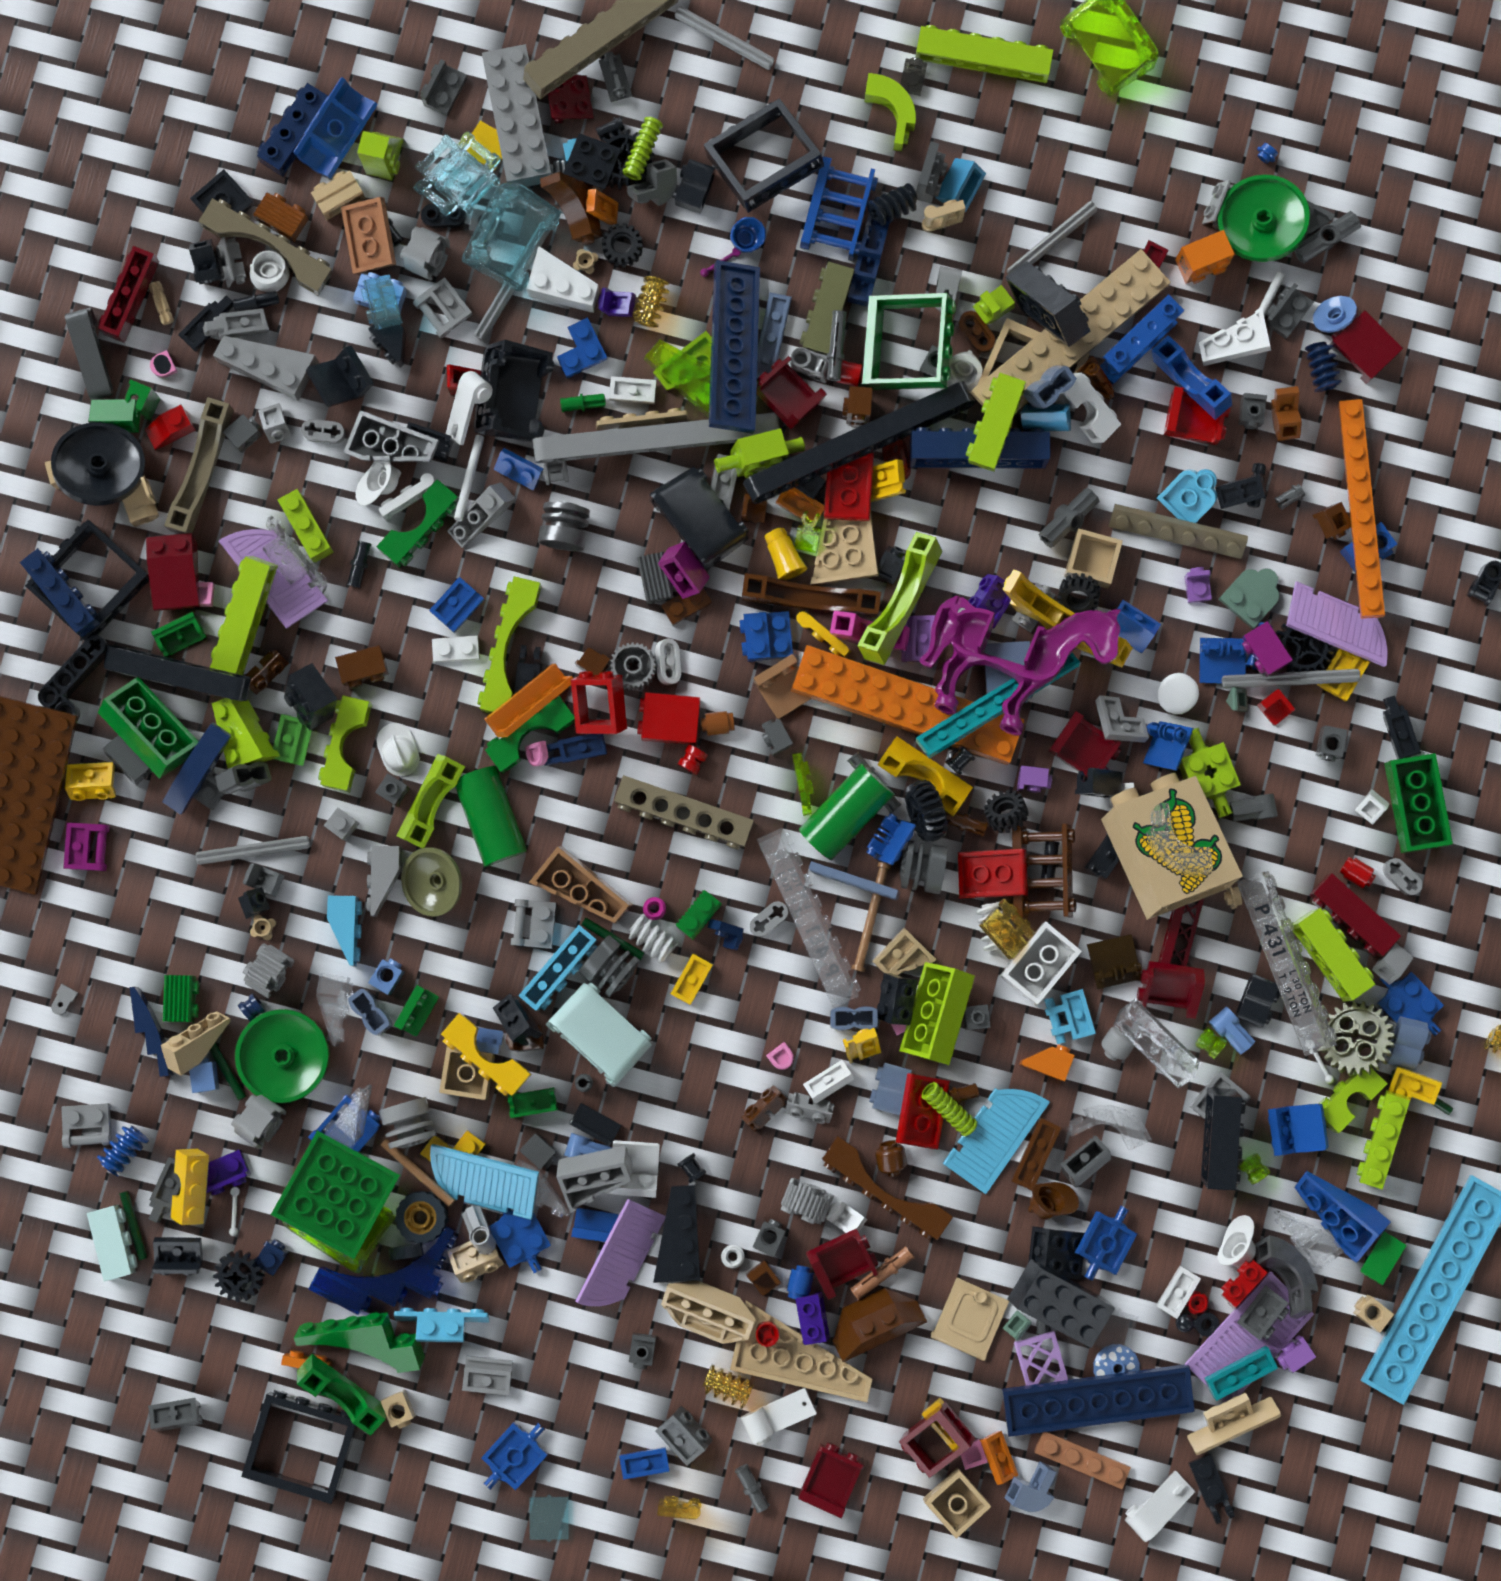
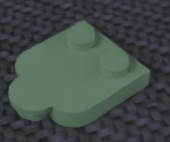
(1252, 595)

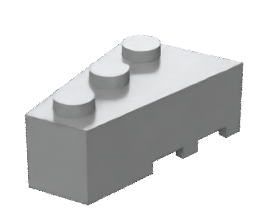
(593, 1174)

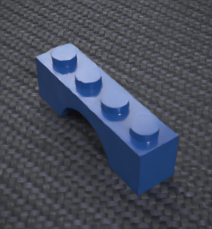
(1206, 392)

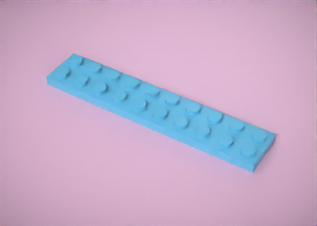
(1435, 1291)

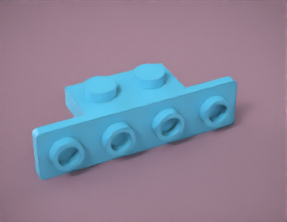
(441, 1326)

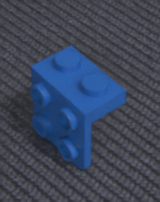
(1298, 1129)

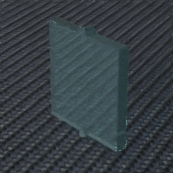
(549, 1518)

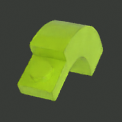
(892, 95)

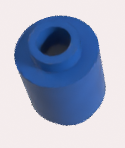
(800, 1282)

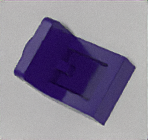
(616, 303)

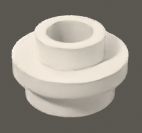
(727, 1262)

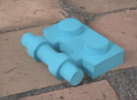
(1076, 1013)

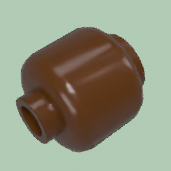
(891, 1158)

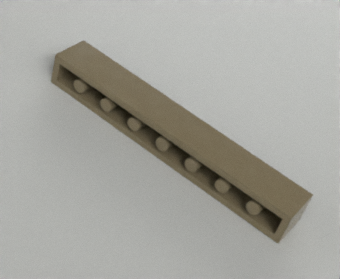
(591, 43)

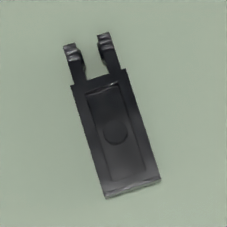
(525, 671)
(1210, 1486)

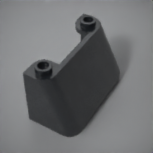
(516, 380)
(699, 517)

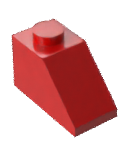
(169, 427)

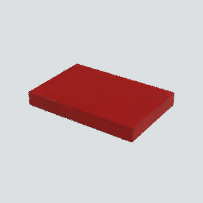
(850, 490)
(992, 873)
(918, 1121)

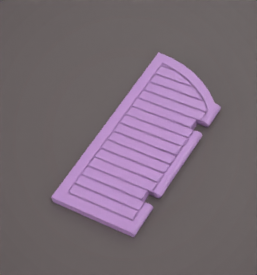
(287, 601)
(1336, 624)
(621, 1255)

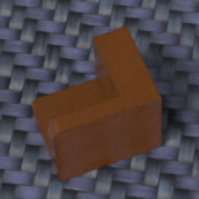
(753, 512)
(593, 662)
(763, 1278)

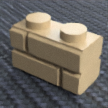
(337, 193)

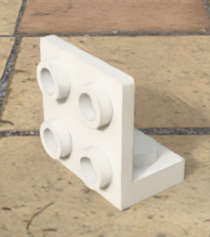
(644, 1169)

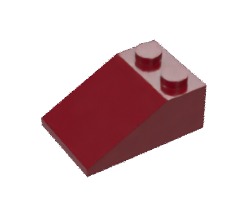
(173, 571)

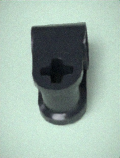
(1485, 586)

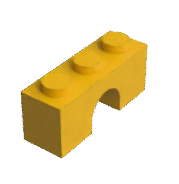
(192, 1169)

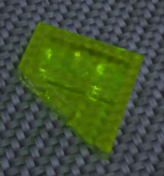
(805, 787)

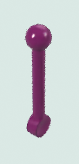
(735, 253)

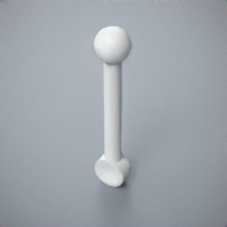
(1328, 1078)
(235, 1191)

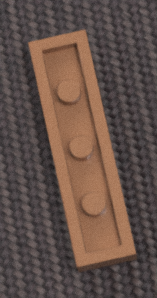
(1082, 1459)

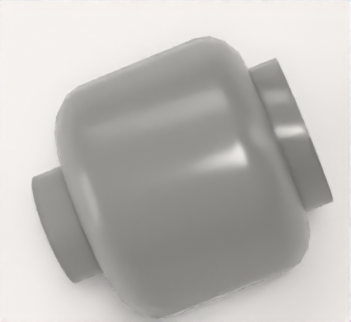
(1116, 1045)

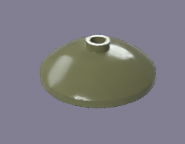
(422, 883)

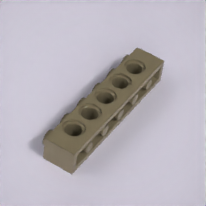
(630, 787)

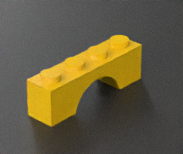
(905, 760)
(463, 1035)

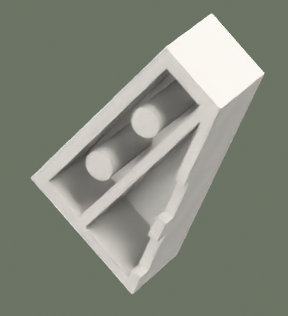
(561, 284)

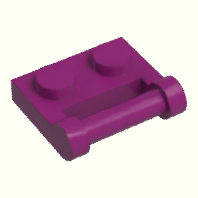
(78, 846)

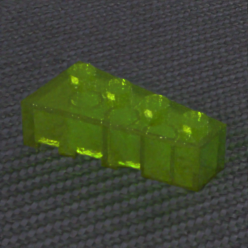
(683, 372)

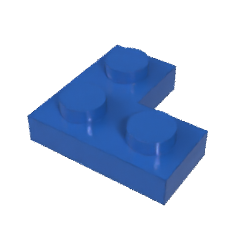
(587, 350)

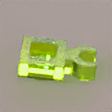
(807, 535)

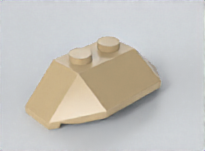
(708, 1311)

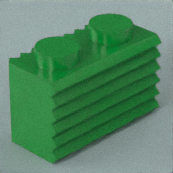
(698, 914)
(180, 998)

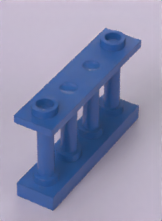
(822, 193)
(1141, 339)

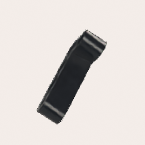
(77, 675)

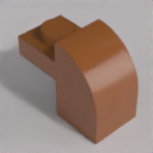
(1285, 413)

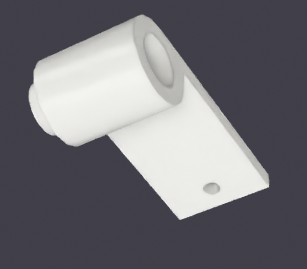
(470, 391)
(777, 1415)
(1160, 1507)

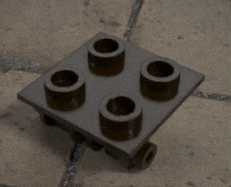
(1114, 961)

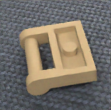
(943, 216)

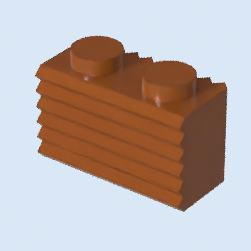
(281, 216)

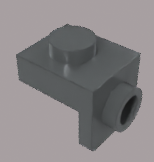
(259, 876)

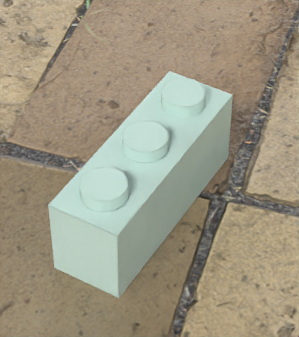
(112, 1242)

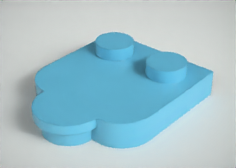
(1190, 494)

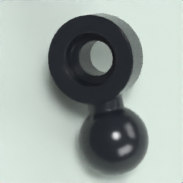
(1186, 1323)

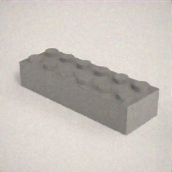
(516, 116)

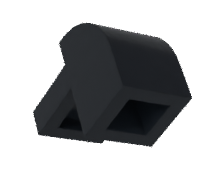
(205, 262)

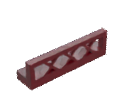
(1172, 933)

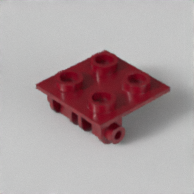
(571, 100)

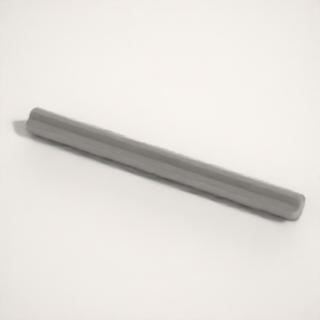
(502, 299)
(1291, 678)

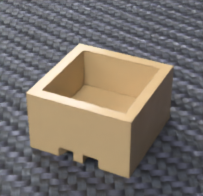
(1094, 556)

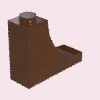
(571, 198)

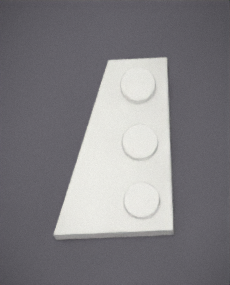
(1240, 340)

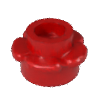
(1201, 1307)

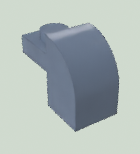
(1032, 1495)

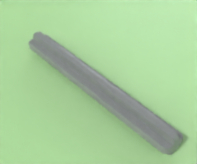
(724, 38)
(1056, 236)
(253, 850)

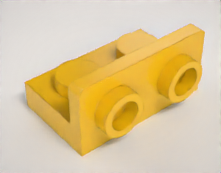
(90, 781)

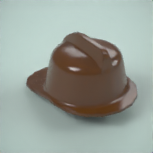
(1053, 1200)

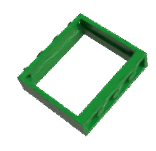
(874, 340)

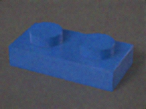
(518, 469)
(644, 1463)

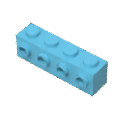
(558, 968)

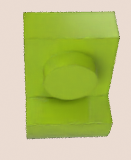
(994, 305)

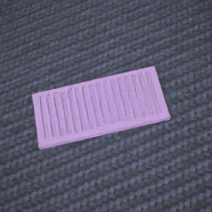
(1234, 1342)

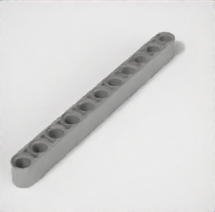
(641, 439)

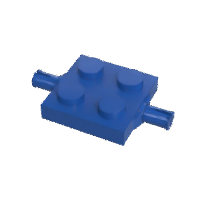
(1411, 1000)
(519, 1239)
(1106, 1243)
(514, 1456)

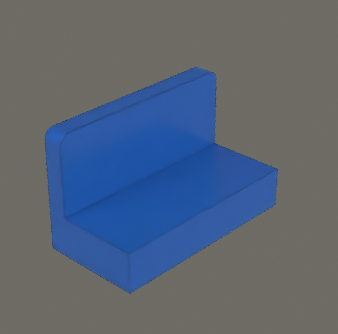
(1136, 626)
(593, 1224)

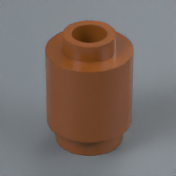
(718, 723)

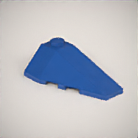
(1346, 1217)

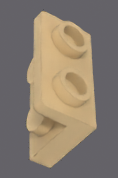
(470, 1263)

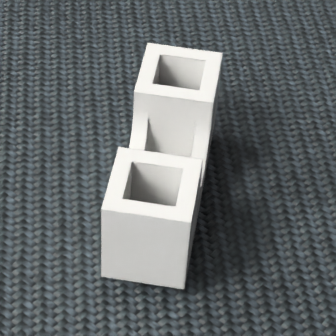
(1100, 419)

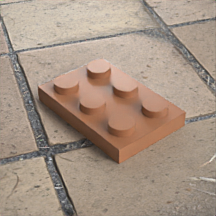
(368, 235)

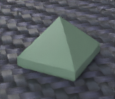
(1238, 699)
(1017, 1325)

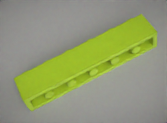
(984, 54)
(243, 615)

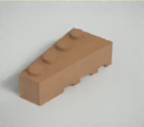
(578, 884)

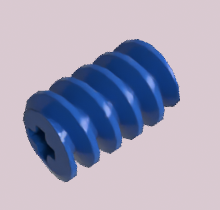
(120, 1151)

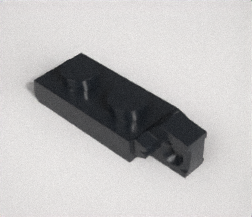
(193, 332)
(1400, 729)

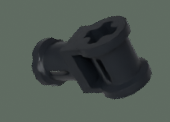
(959, 759)

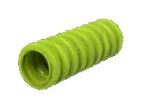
(642, 148)
(949, 1109)

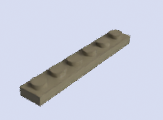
(1178, 531)

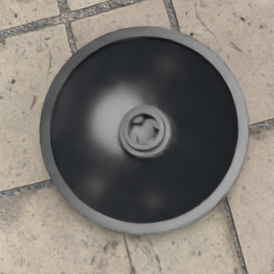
(98, 463)

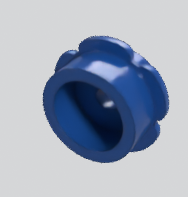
(1267, 153)

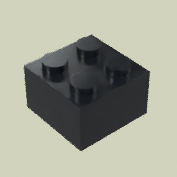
(310, 697)

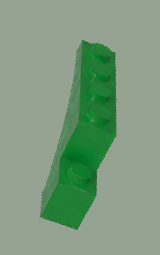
(368, 1335)

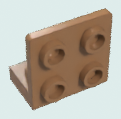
(776, 687)

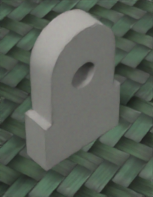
(66, 996)

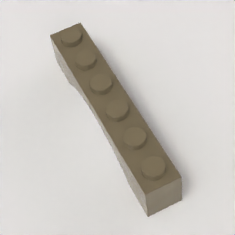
(225, 222)
(210, 438)

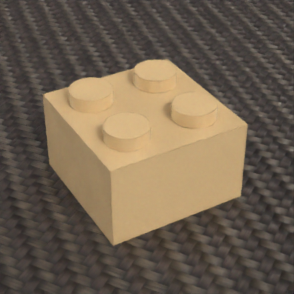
(461, 1078)
(956, 1502)

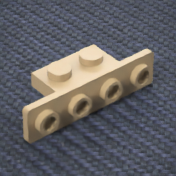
(650, 418)
(1231, 1421)

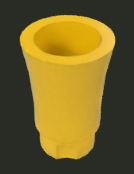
(784, 555)

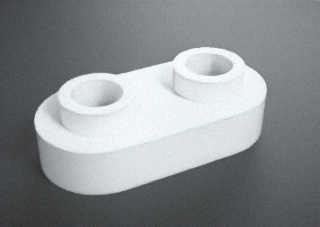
(668, 662)

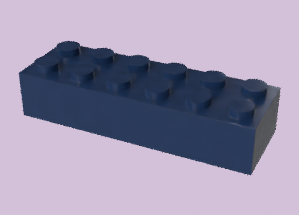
(949, 447)

